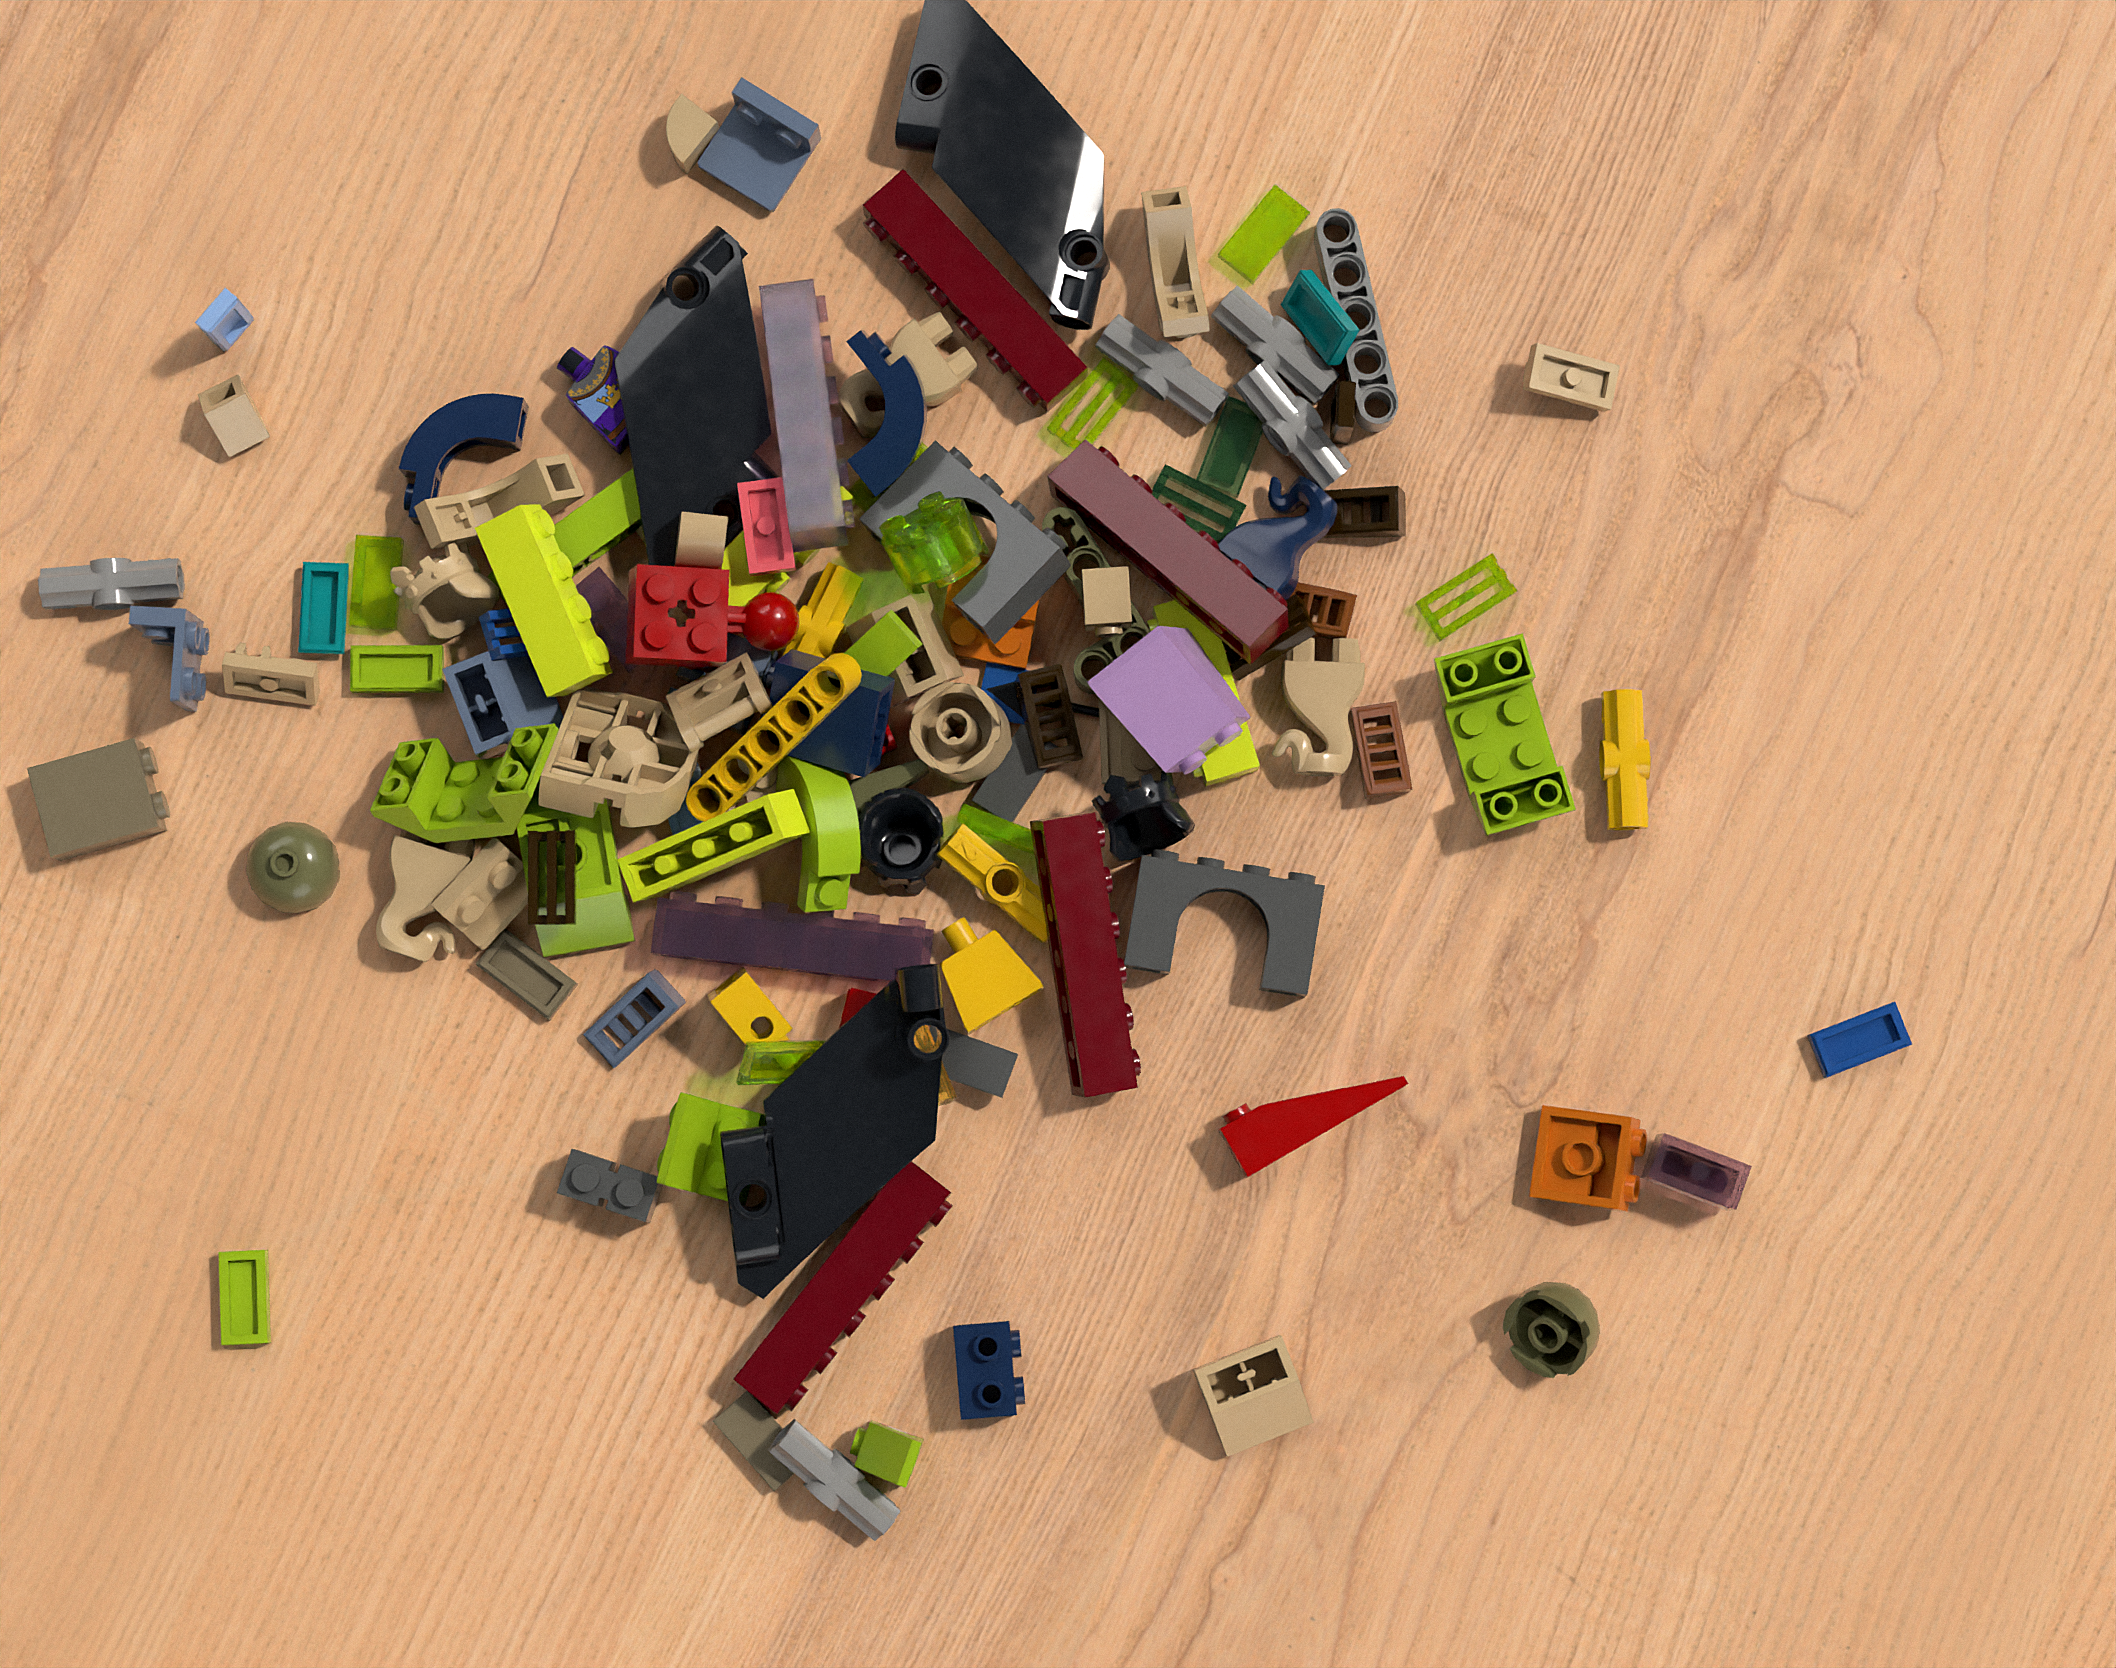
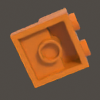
(971, 644)
(1587, 1158)

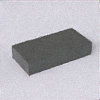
(1014, 780)

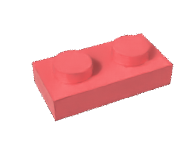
(766, 527)

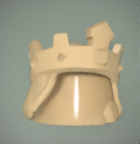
(446, 591)

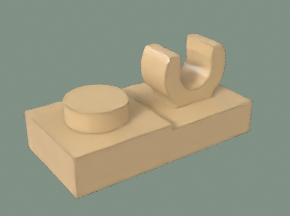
(1570, 377)
(270, 677)

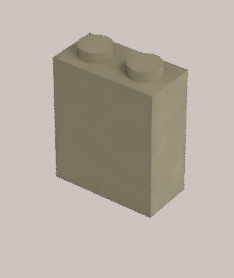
(99, 799)

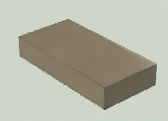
(527, 974)
(752, 1433)

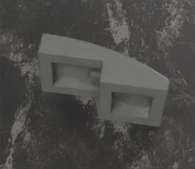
(977, 1063)

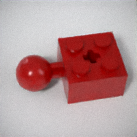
(653, 638)

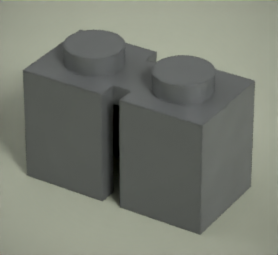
(627, 1192)

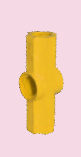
(826, 611)
(1624, 759)
(979, 863)

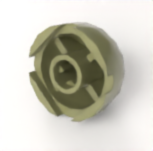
(293, 867)
(1552, 1328)

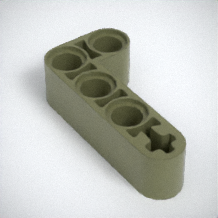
(1107, 648)

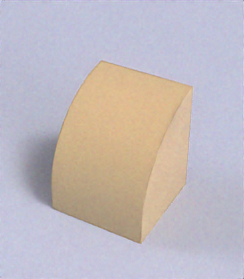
(689, 132)
(233, 415)
(700, 540)

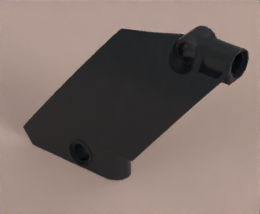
(1008, 155)
(694, 396)
(836, 1129)

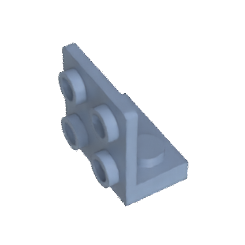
(760, 146)
(190, 640)

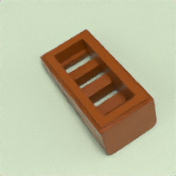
(1328, 596)
(1384, 786)

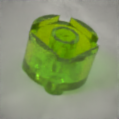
(933, 543)

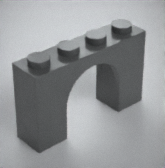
(1024, 557)
(1287, 906)

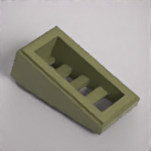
(895, 777)

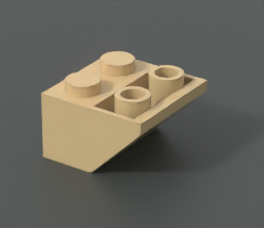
(932, 662)
(1253, 1395)

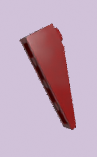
(1282, 1126)

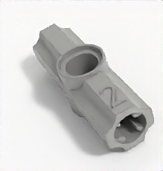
(1277, 343)
(1162, 370)
(1292, 425)
(111, 583)
(834, 1480)

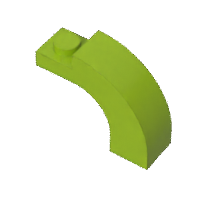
(833, 845)

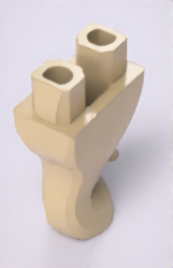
(938, 375)
(1321, 700)
(419, 878)

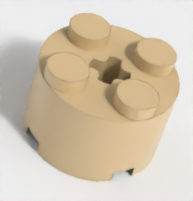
(936, 741)

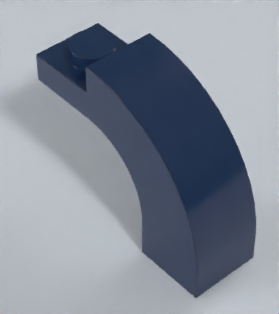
(905, 414)
(452, 429)

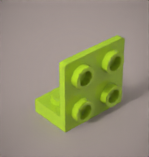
(693, 1147)

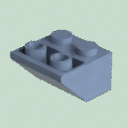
(497, 699)

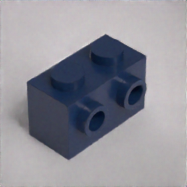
(986, 1370)

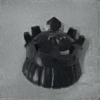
(1142, 815)
(900, 838)

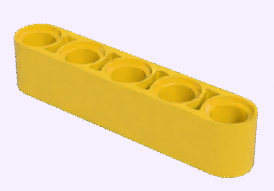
(787, 724)

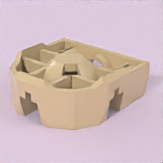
(652, 763)

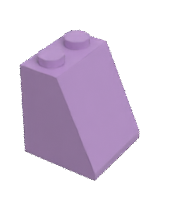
(1171, 699)

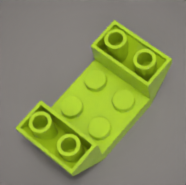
(1501, 735)
(462, 799)
(601, 904)

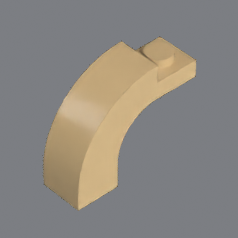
(1174, 262)
(454, 517)

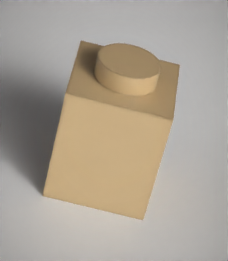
(1106, 601)

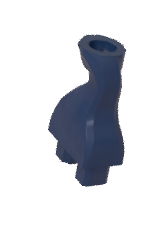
(1276, 545)

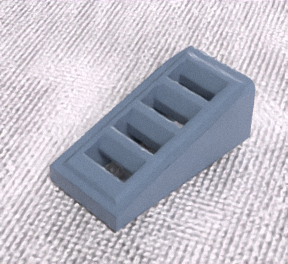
(662, 990)

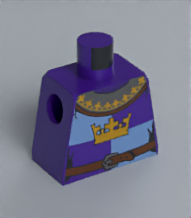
(597, 393)

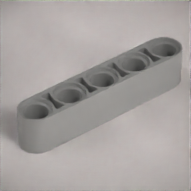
(1357, 299)

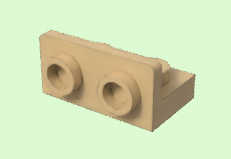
(485, 894)

